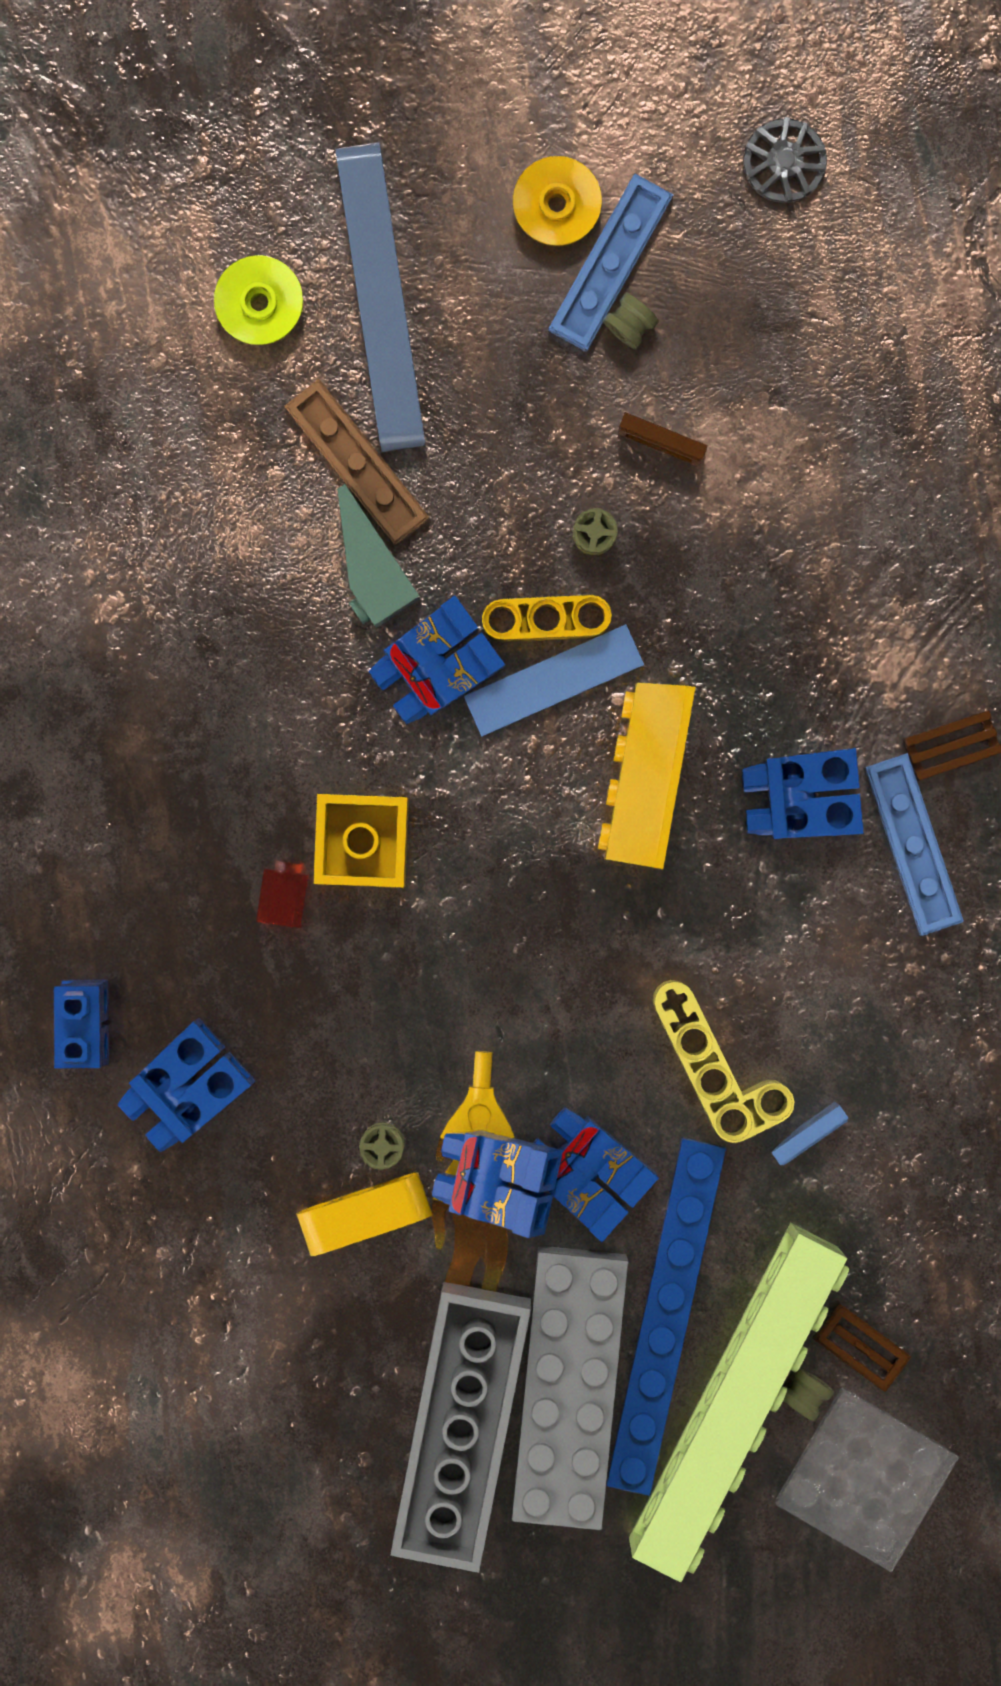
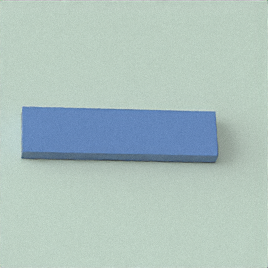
(610, 262)
(553, 680)
(913, 844)

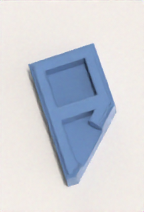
(810, 1133)

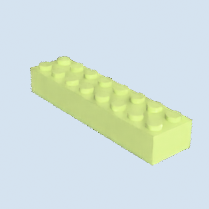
(737, 1402)

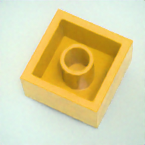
(361, 840)

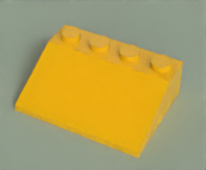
(648, 774)

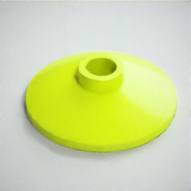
(253, 278)

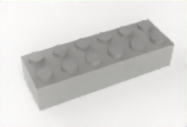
(569, 1387)
(461, 1427)

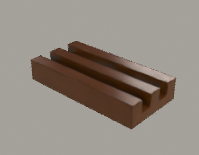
(662, 439)
(916, 757)
(831, 1324)

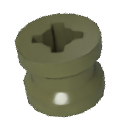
(630, 321)
(596, 524)
(381, 1153)
(807, 1394)

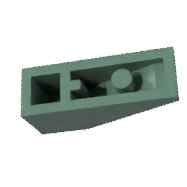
(372, 570)

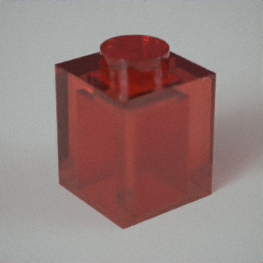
(284, 895)

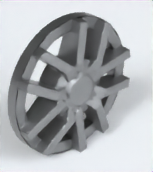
(785, 160)

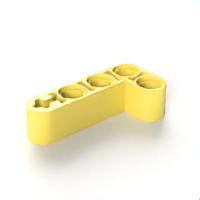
(710, 1058)

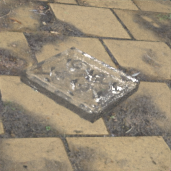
(866, 1479)

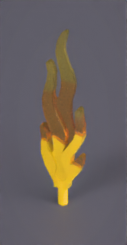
(474, 1237)

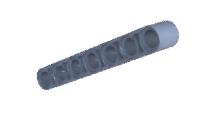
(380, 297)

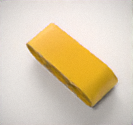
(566, 608)
(364, 1214)

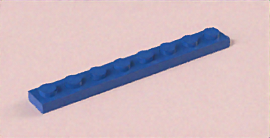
(665, 1316)

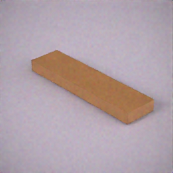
(357, 462)

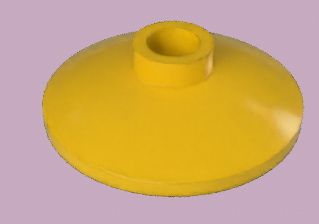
(563, 179)

